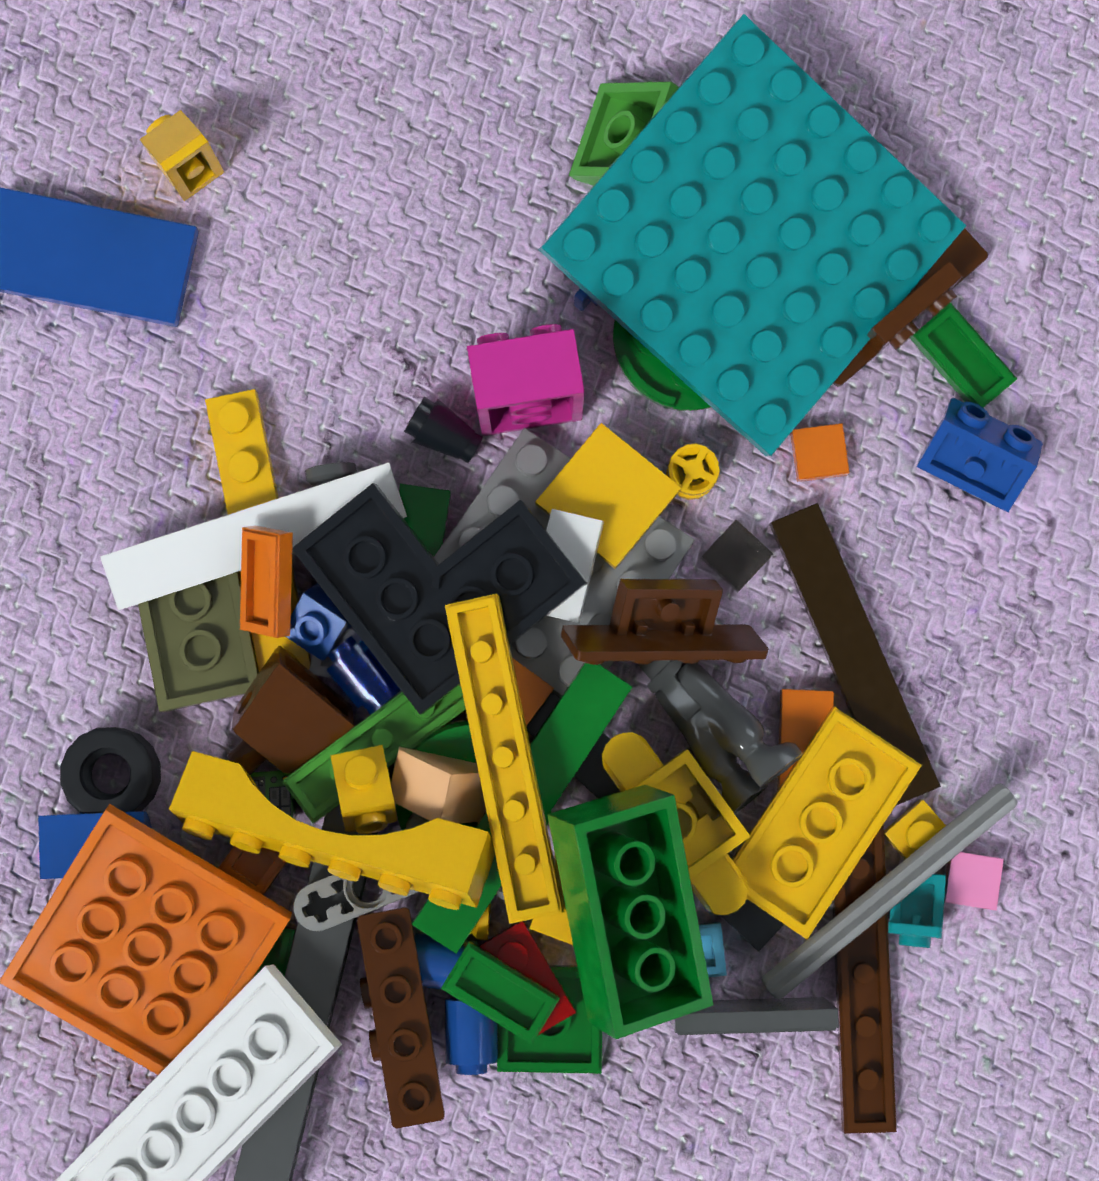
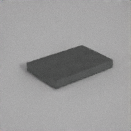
(760, 1017)

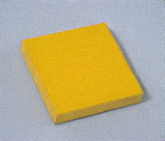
(612, 485)

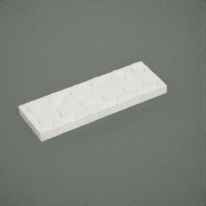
(214, 1089)

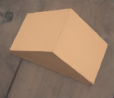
(437, 786)

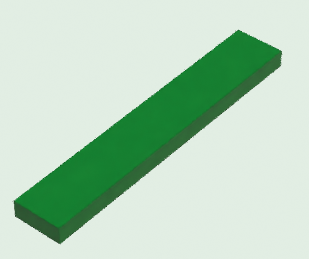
(557, 756)

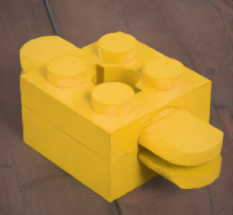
(705, 818)

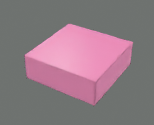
(973, 880)

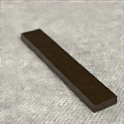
(849, 638)

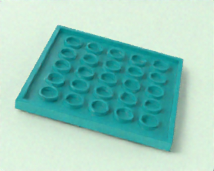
(753, 236)

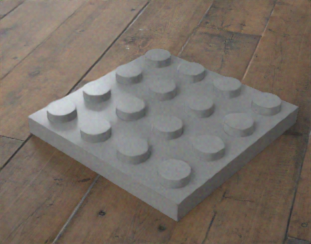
(524, 476)

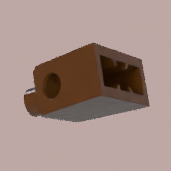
(287, 716)

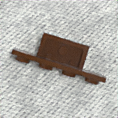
(930, 294)
(664, 622)
(400, 1016)

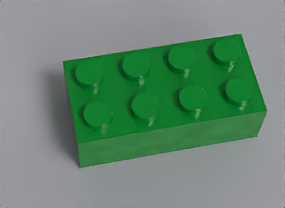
(631, 910)

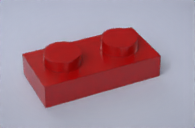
(520, 951)

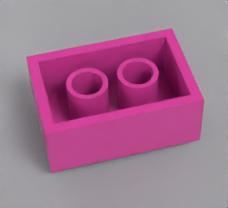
(526, 380)

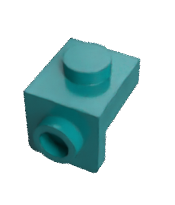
(920, 914)

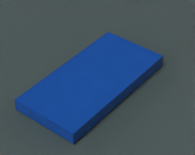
(94, 257)

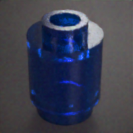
(361, 675)

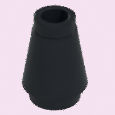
(442, 430)

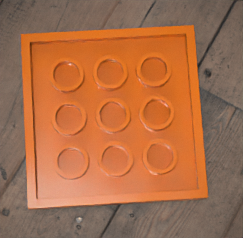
(143, 942)

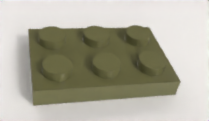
(198, 644)

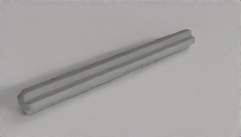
(889, 891)

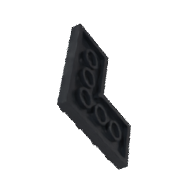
(399, 592)

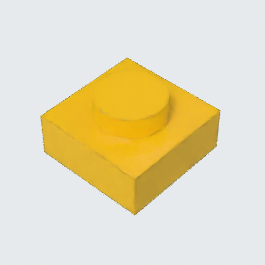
(913, 828)

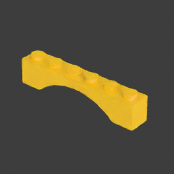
(432, 858)

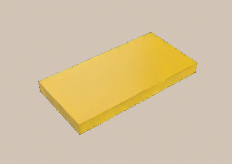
(822, 821)

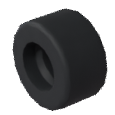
(88, 748)

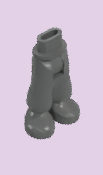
(719, 731)

